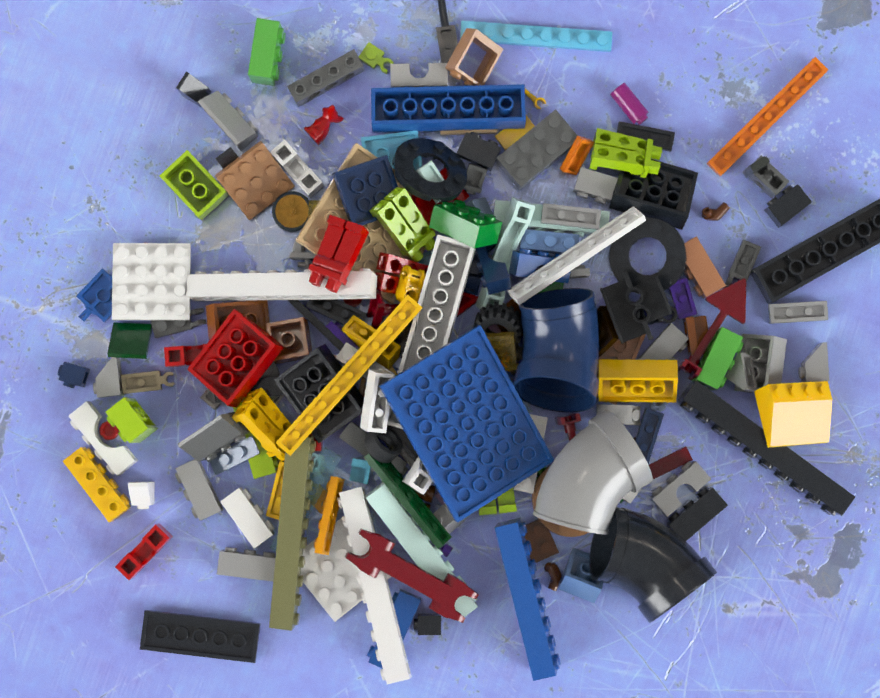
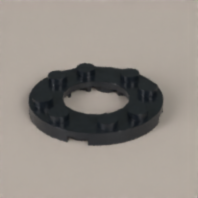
(420, 187)
(669, 238)

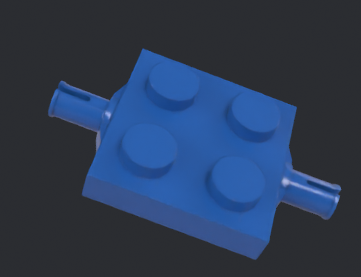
(97, 297)

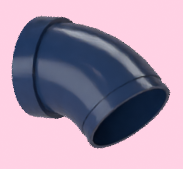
(559, 351)

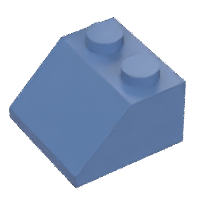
(577, 577)

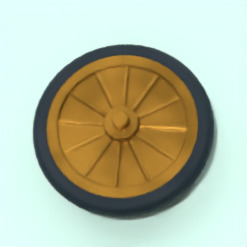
(291, 211)

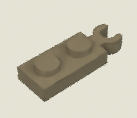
(145, 381)

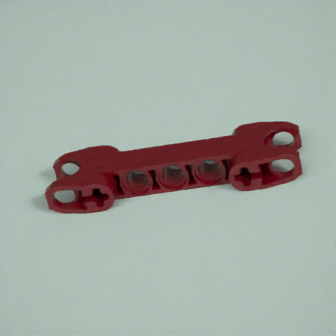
(381, 558)

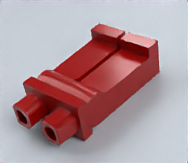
(337, 253)
(394, 265)

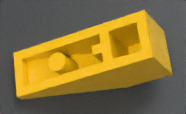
(360, 332)

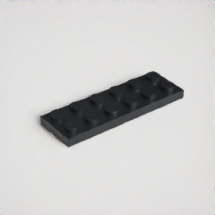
(200, 636)

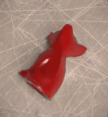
(320, 127)

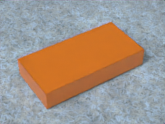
(576, 155)

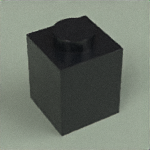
(428, 624)

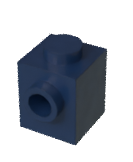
(73, 375)

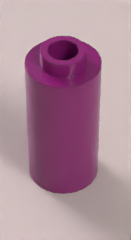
(629, 104)

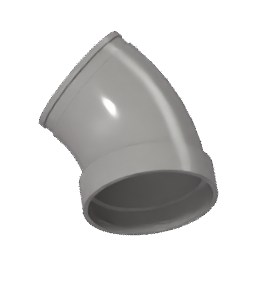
(592, 476)

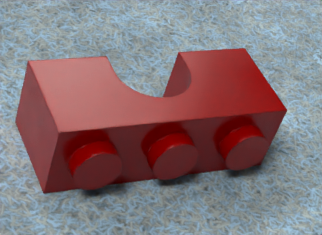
(181, 355)
(144, 551)

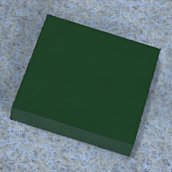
(129, 340)

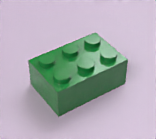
(465, 224)

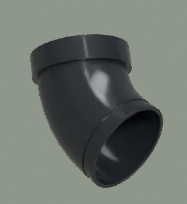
(647, 562)

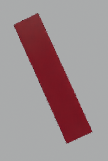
(670, 462)

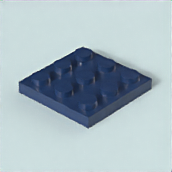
(364, 187)

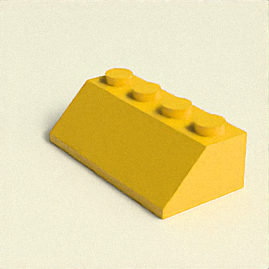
(638, 380)

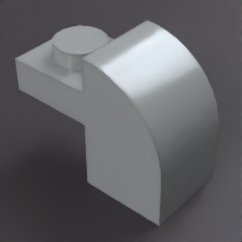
(625, 413)

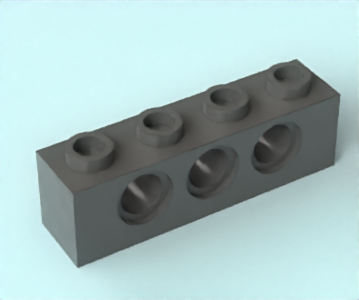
(326, 78)

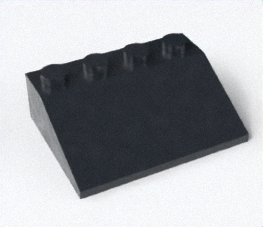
(657, 196)
(307, 379)

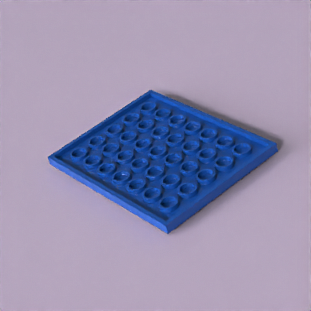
(467, 423)

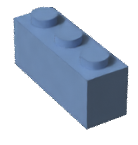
(548, 241)

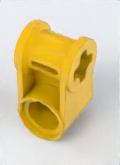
(410, 284)

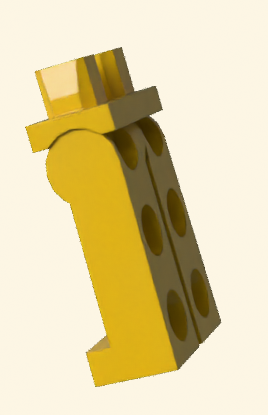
(263, 420)

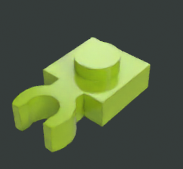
(374, 56)

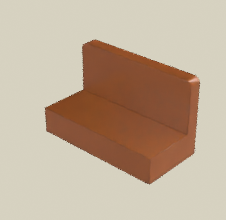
(695, 330)

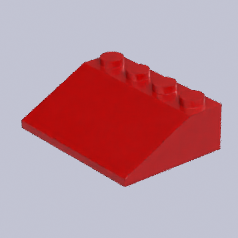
(235, 358)

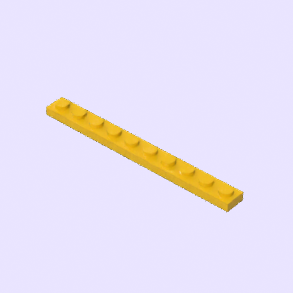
(349, 375)

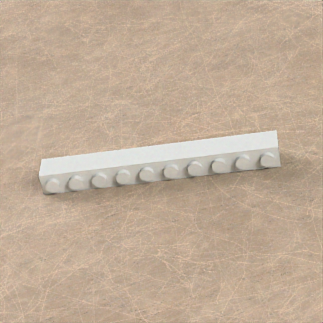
(276, 286)
(376, 591)

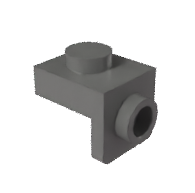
(475, 178)

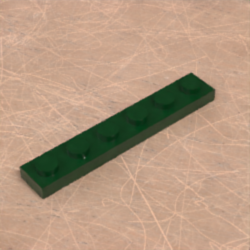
(411, 501)

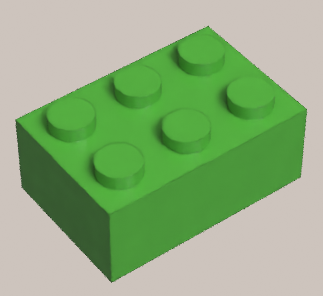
(266, 52)
(719, 358)

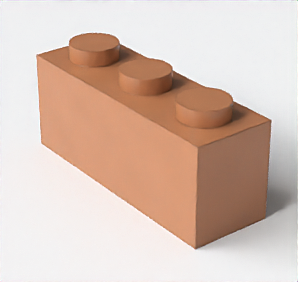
(701, 269)

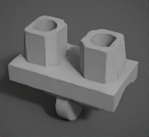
(299, 254)

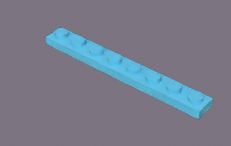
(543, 36)

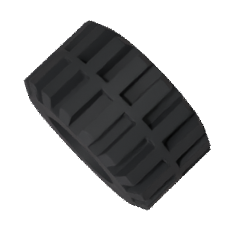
(500, 315)

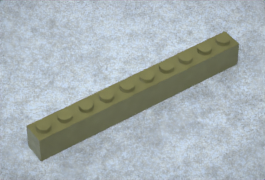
(291, 536)

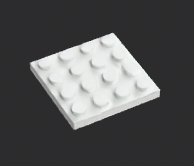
(150, 281)
(332, 576)

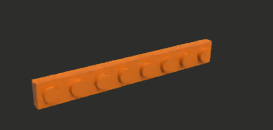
(767, 116)

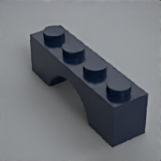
(495, 273)

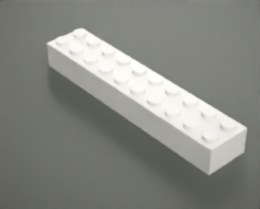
(440, 303)

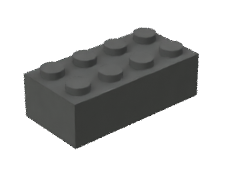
(537, 150)

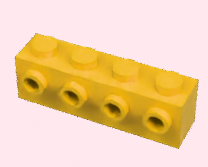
(97, 484)

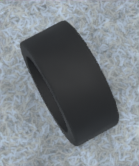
(379, 452)

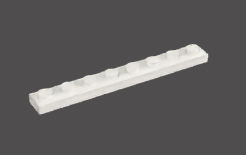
(576, 255)

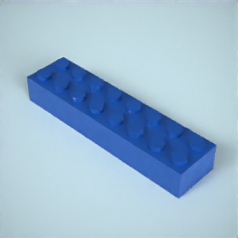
(448, 108)
(526, 599)

